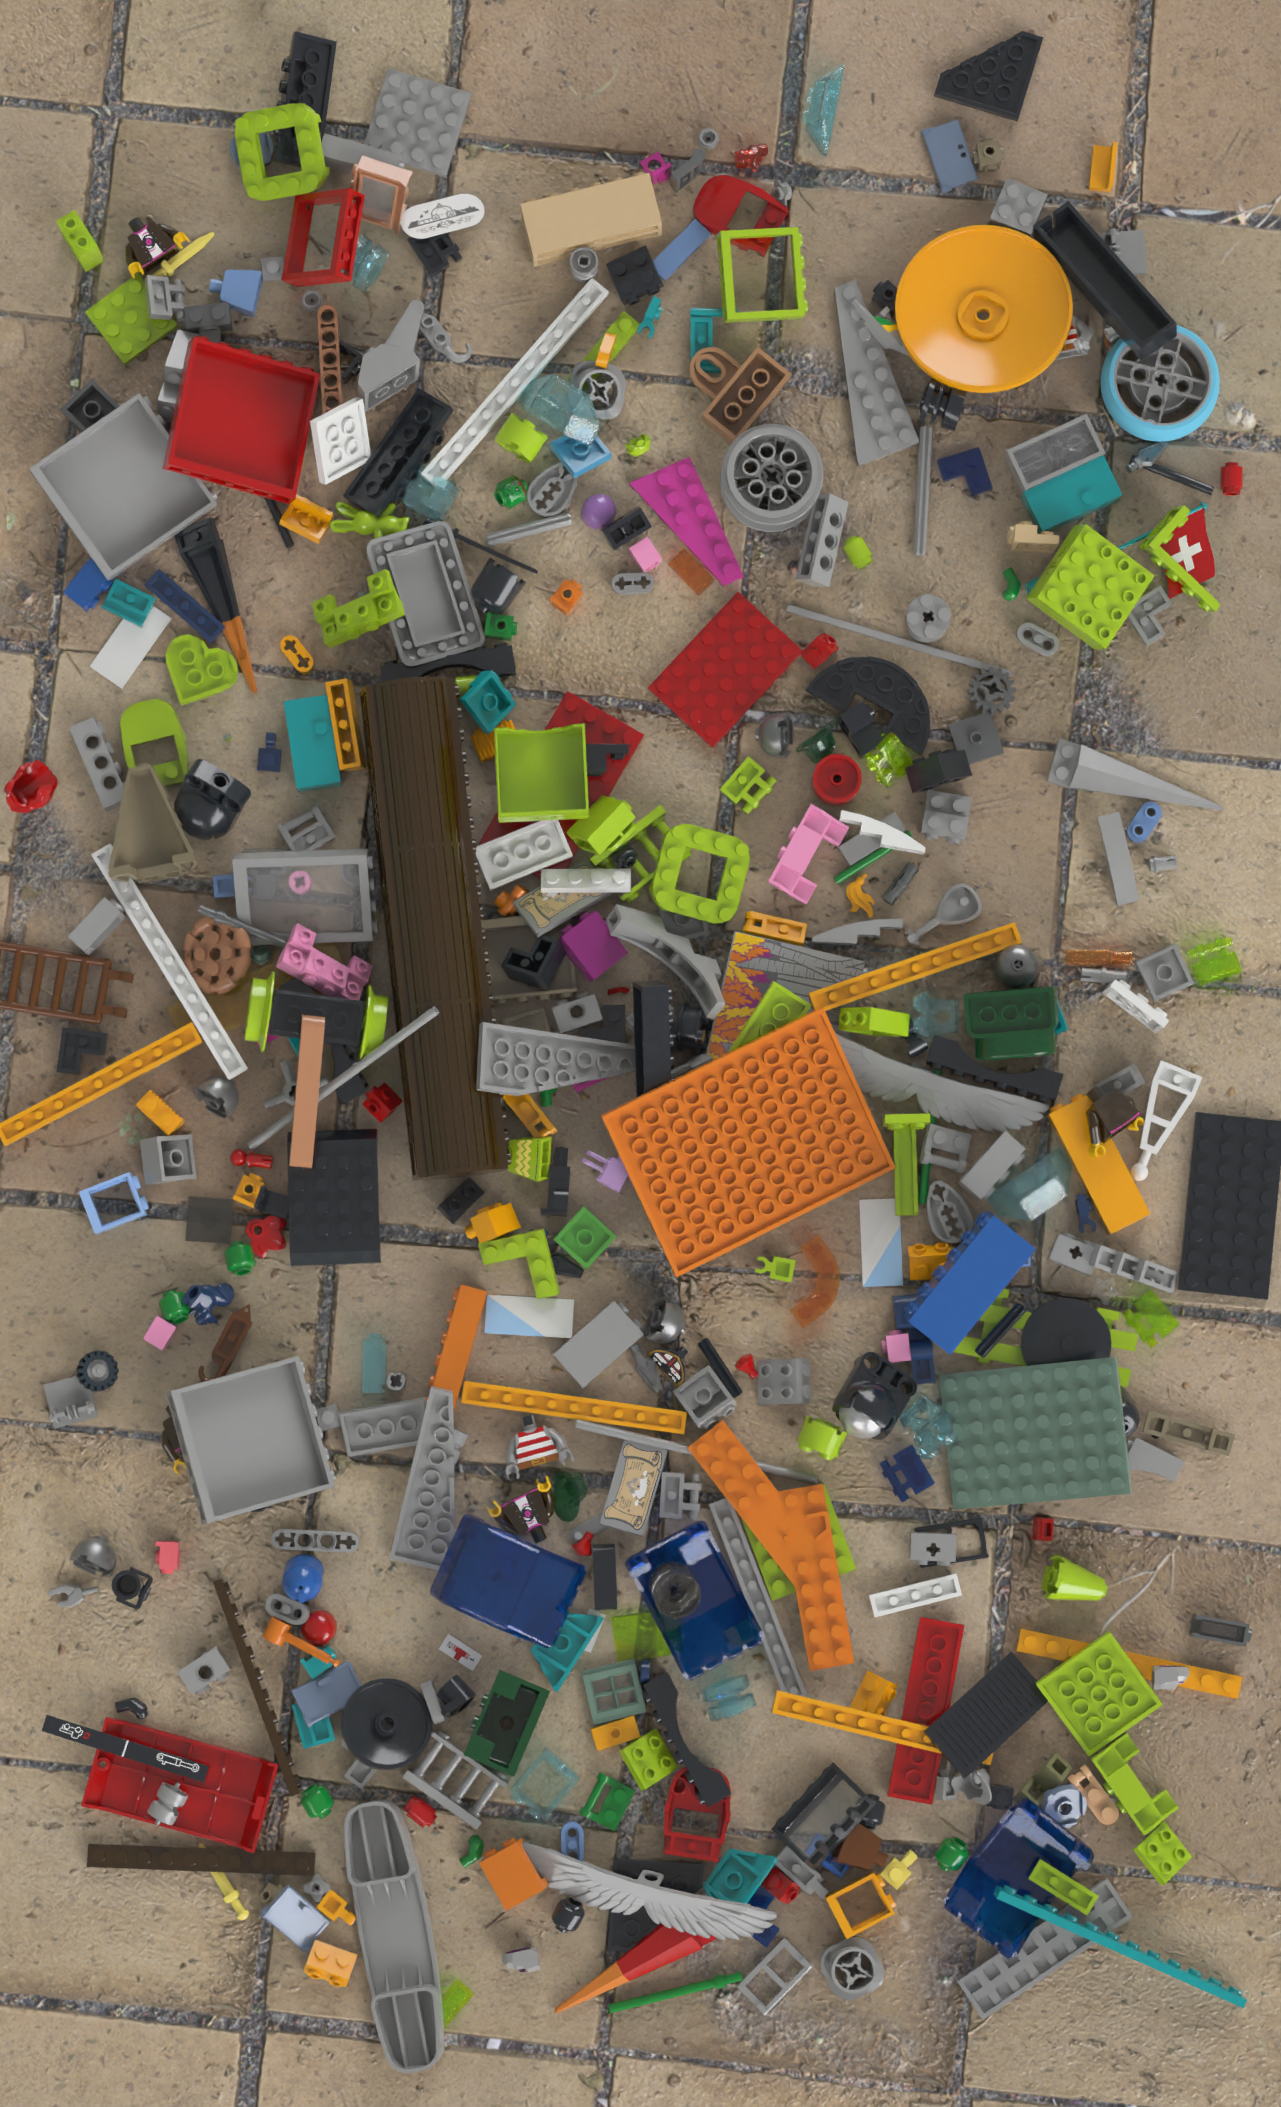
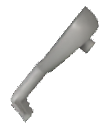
(957, 907)

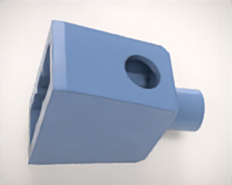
(239, 289)

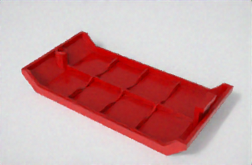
(222, 1808)

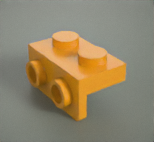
(307, 519)
(926, 1258)
(874, 1694)
(330, 1964)

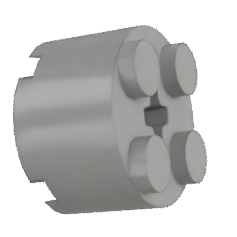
(933, 629)

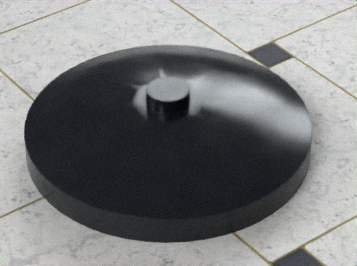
(1064, 1333)
(386, 1724)

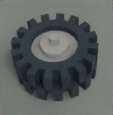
(97, 1371)

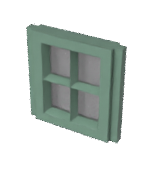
(613, 1691)

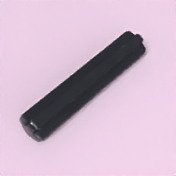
(1000, 1330)
(720, 1367)

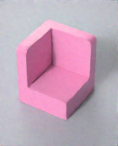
(645, 555)
(160, 1333)

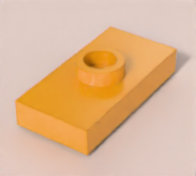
(615, 1732)

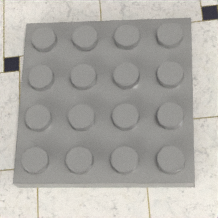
(418, 121)

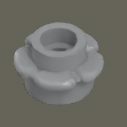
(708, 133)
(311, 294)

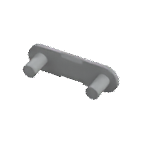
(591, 1526)

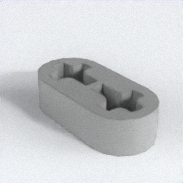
(632, 578)
(432, 1701)

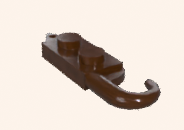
(229, 1342)

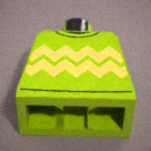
(530, 1157)

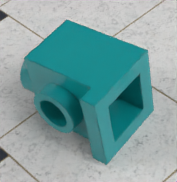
(314, 1665)

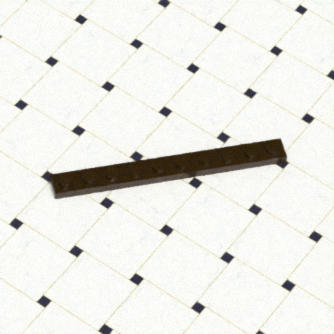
(254, 1676)
(201, 1859)

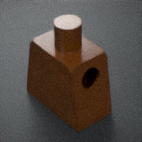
(860, 1849)

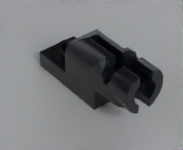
(597, 754)

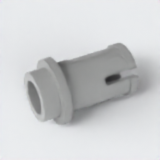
(1162, 863)

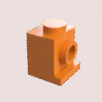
(564, 604)

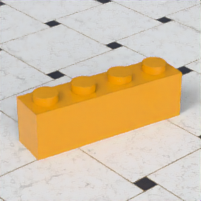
(346, 725)

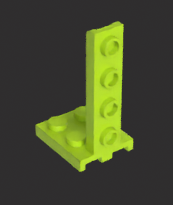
(1162, 534)
(905, 1159)

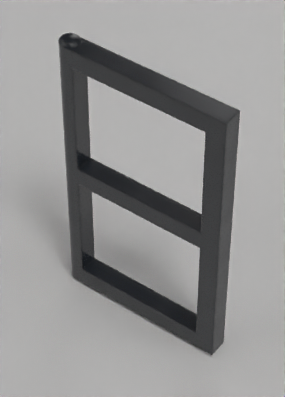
(949, 1530)

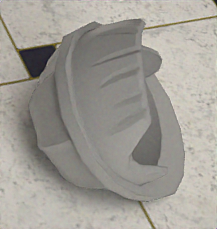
(974, 1786)

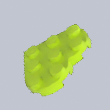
(199, 670)

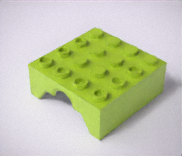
(1090, 587)
(541, 774)

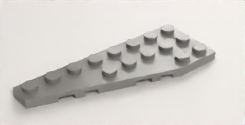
(534, 1061)

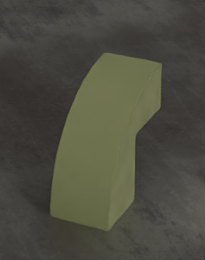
(1046, 1777)

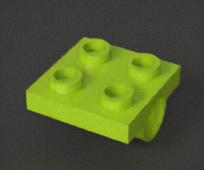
(648, 1759)
(1162, 1853)

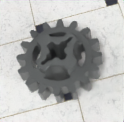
(1000, 694)

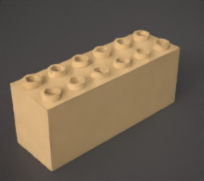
(591, 218)

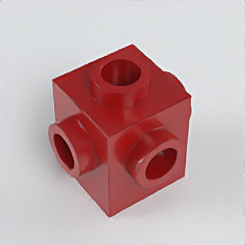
(381, 1101)

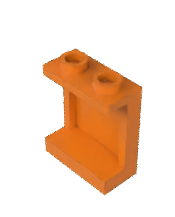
(512, 1873)

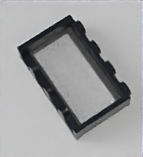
(823, 1816)

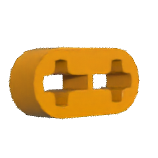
(606, 350)
(301, 651)

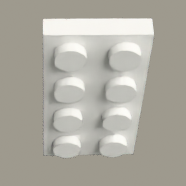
(522, 852)

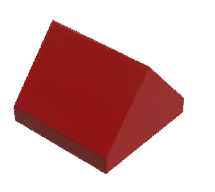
(1042, 1529)

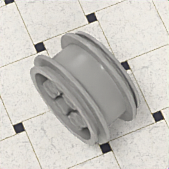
(780, 513)

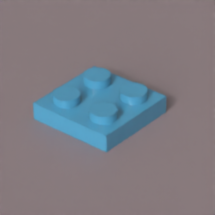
(578, 456)

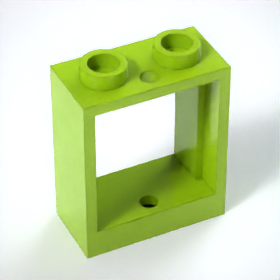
(80, 240)
(874, 1021)

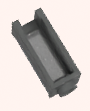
(1220, 1630)

